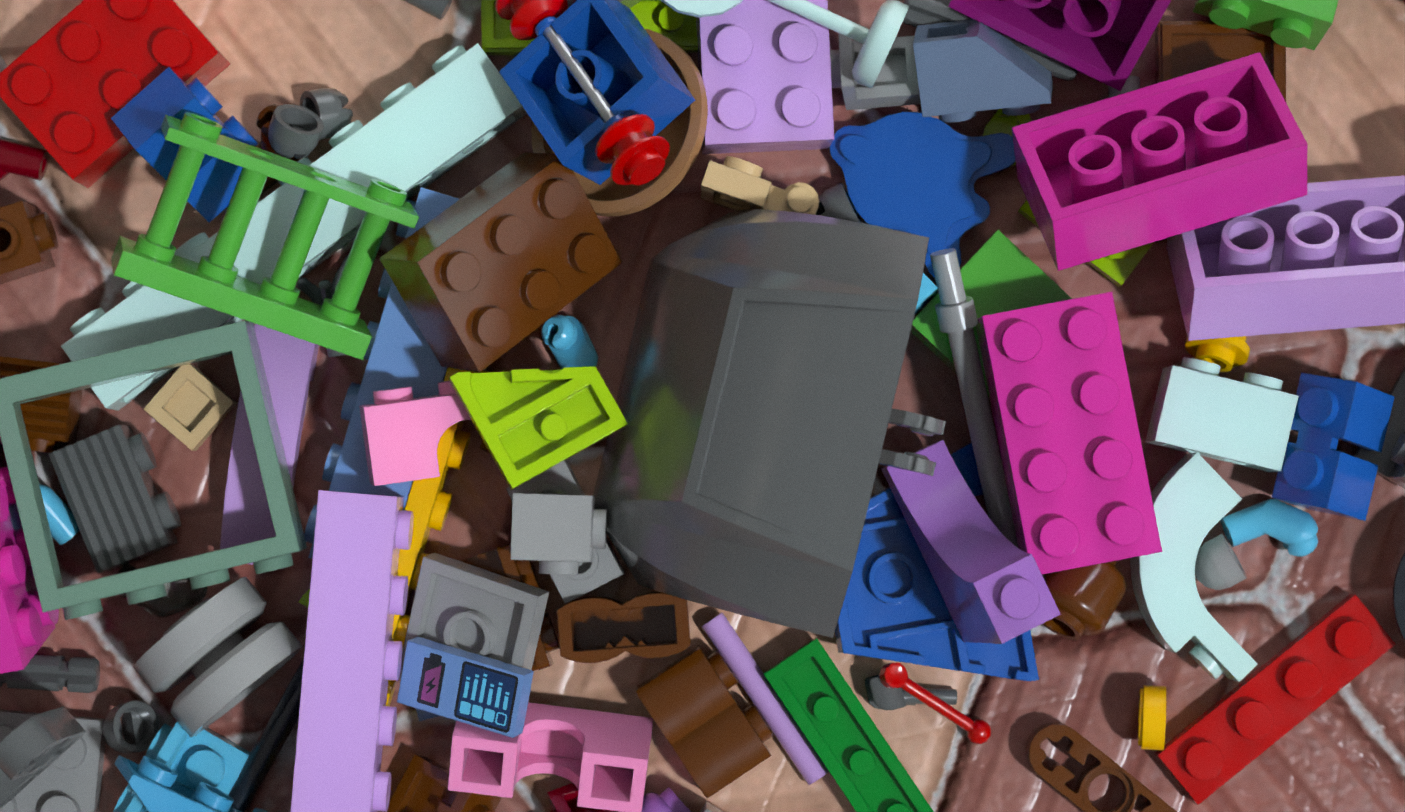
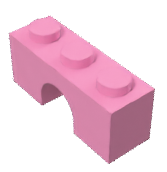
(405, 432)
(593, 749)

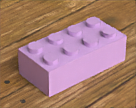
(765, 80)
(1297, 264)

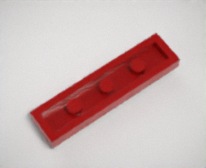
(1275, 698)

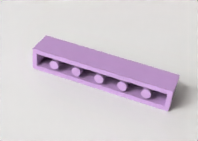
(351, 653)

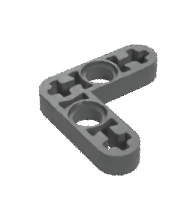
(34, 748)

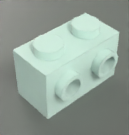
(1221, 416)

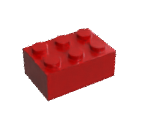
(94, 66)

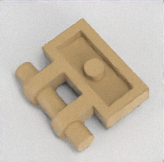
(740, 187)

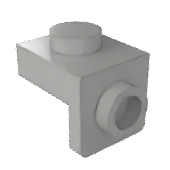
(895, 82)

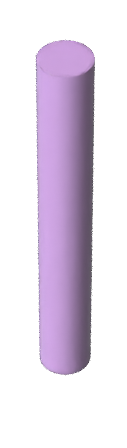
(765, 698)

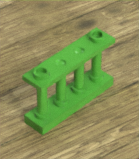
(215, 278)

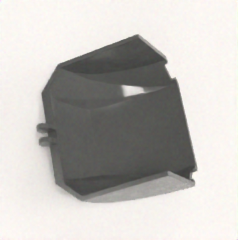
(762, 411)

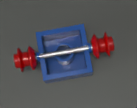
(594, 86)

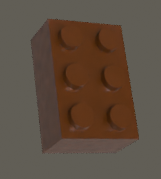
(501, 261)

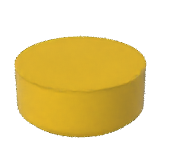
(1152, 717)

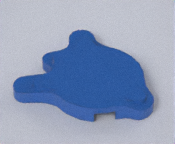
(919, 176)

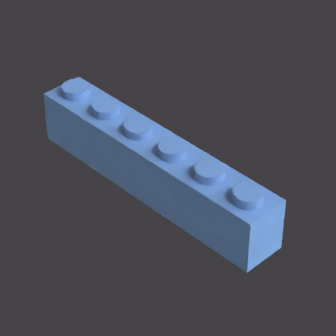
(396, 359)

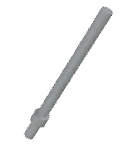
(957, 318)

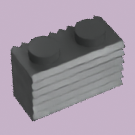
(116, 497)

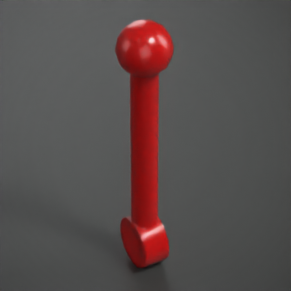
(896, 676)

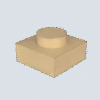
(190, 406)

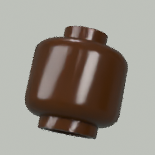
(1084, 598)

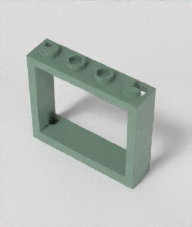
(201, 569)

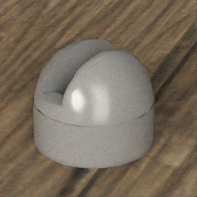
(1218, 564)

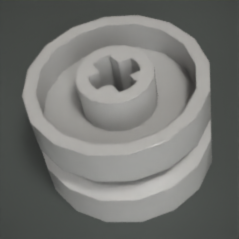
(212, 649)

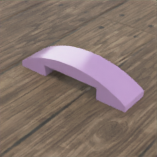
(288, 369)

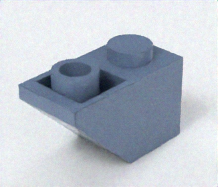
(975, 69)

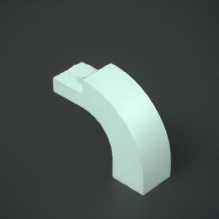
(1164, 583)

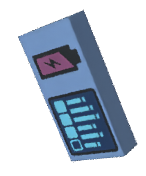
(465, 686)

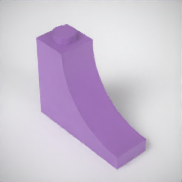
(982, 576)

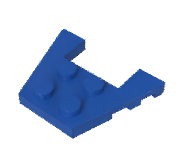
(898, 610)

